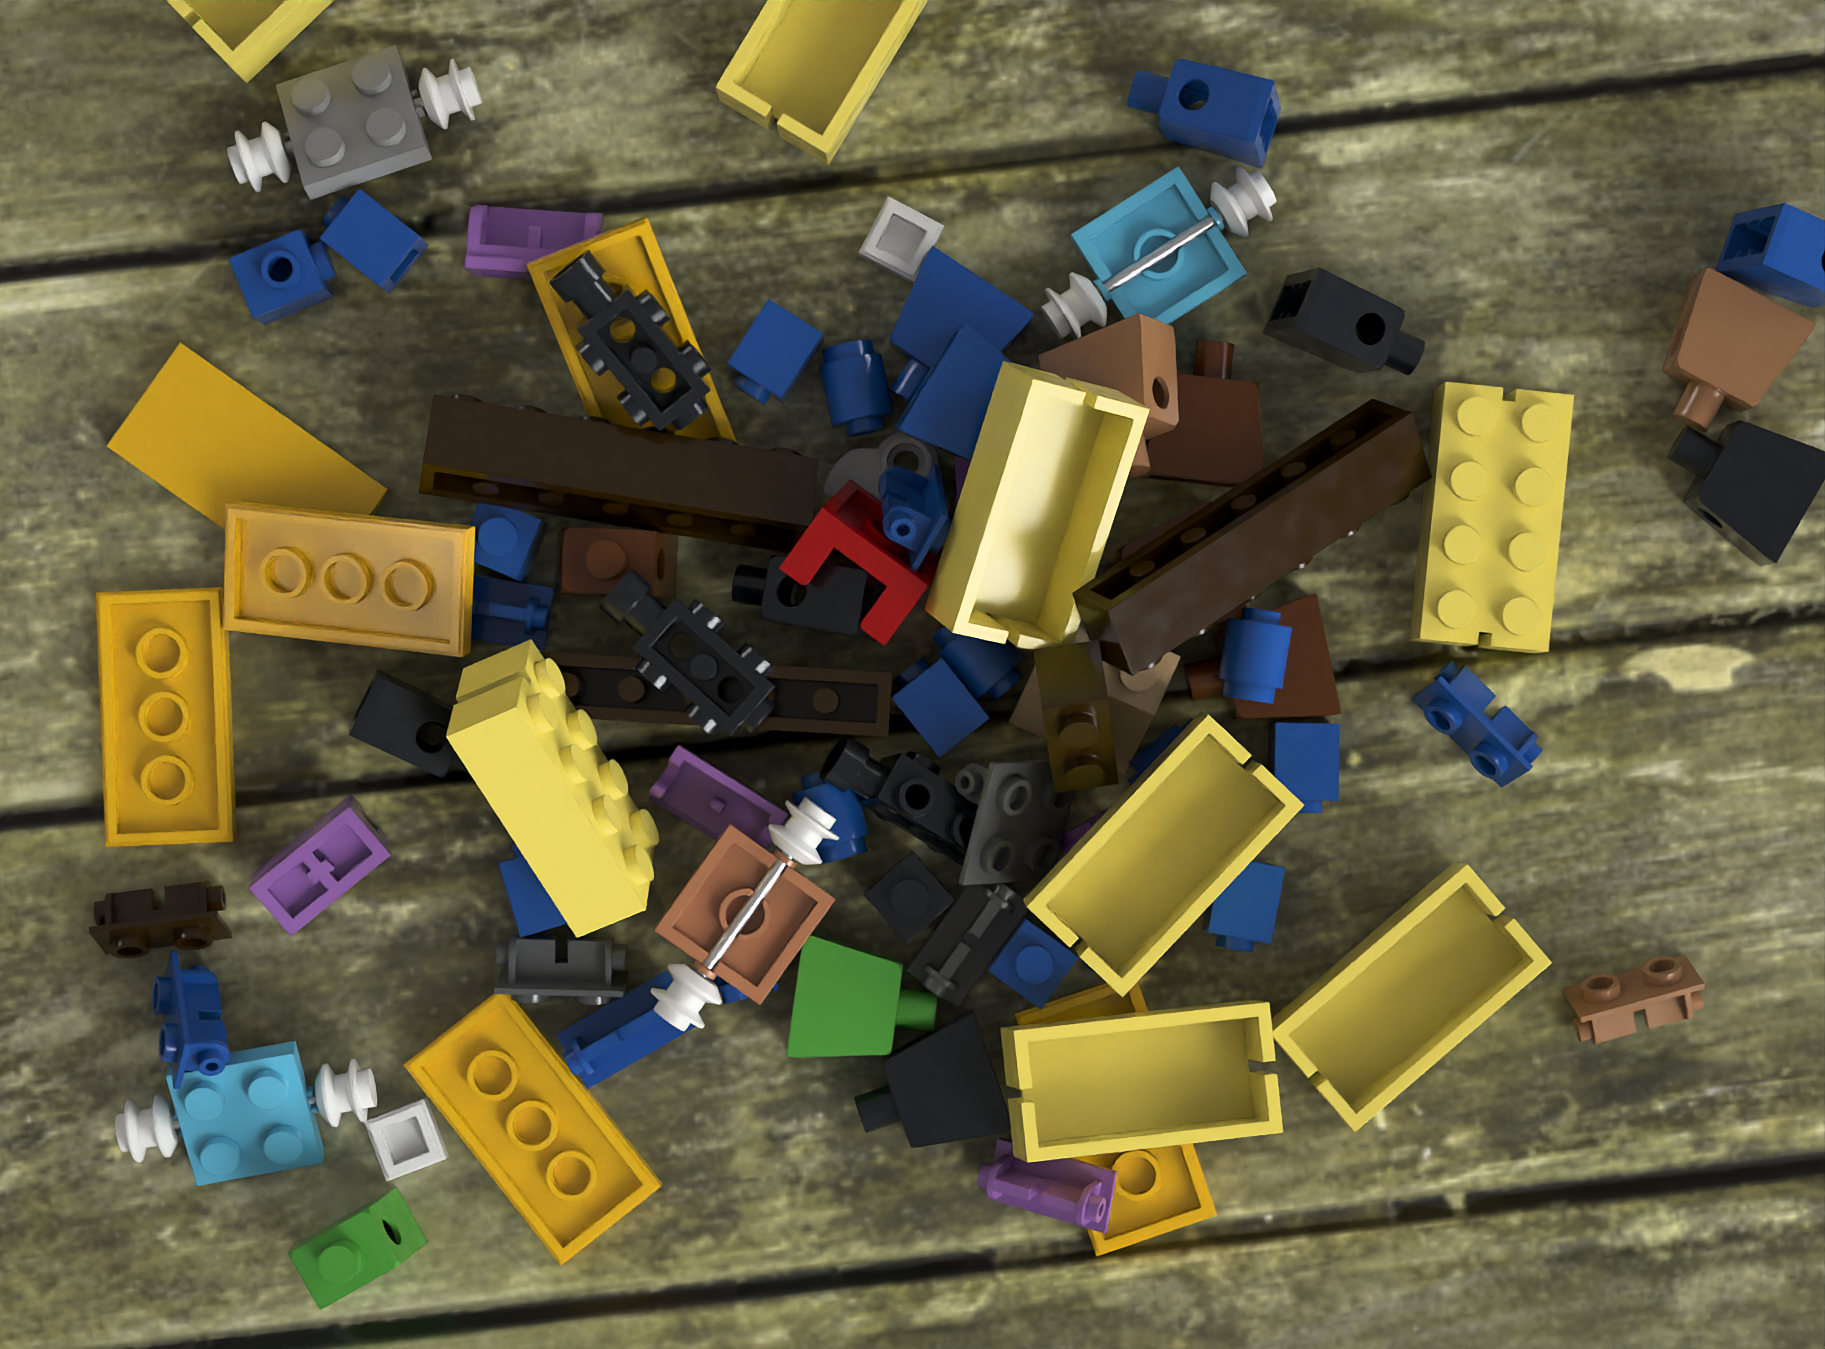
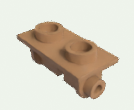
(1662, 987)

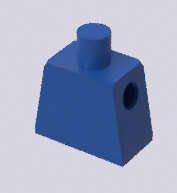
(1233, 122)
(1777, 253)
(938, 302)
(954, 394)

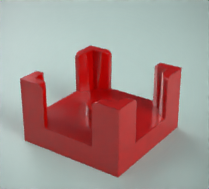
(855, 528)

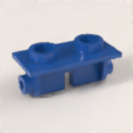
(914, 511)
(510, 612)
(1496, 746)
(192, 1028)
(618, 1033)

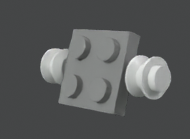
(353, 123)

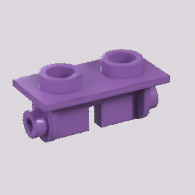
(1053, 1188)

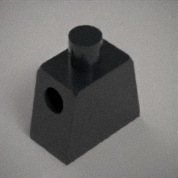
(1321, 318)
(1750, 485)
(833, 603)
(391, 718)
(939, 1087)

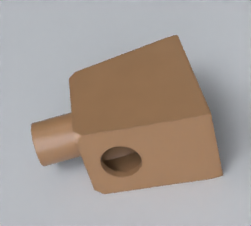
(1729, 347)
(1134, 359)

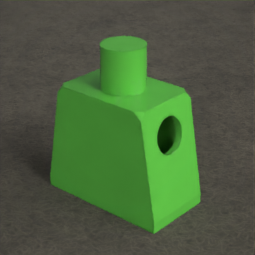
(851, 1001)
(357, 1248)

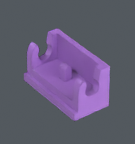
(508, 238)
(713, 798)
(319, 865)

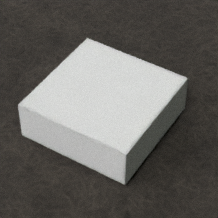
(900, 239)
(406, 1139)

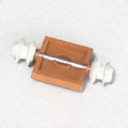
(744, 914)

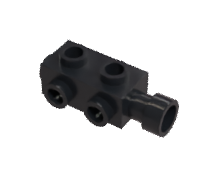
(640, 355)
(704, 669)
(911, 788)

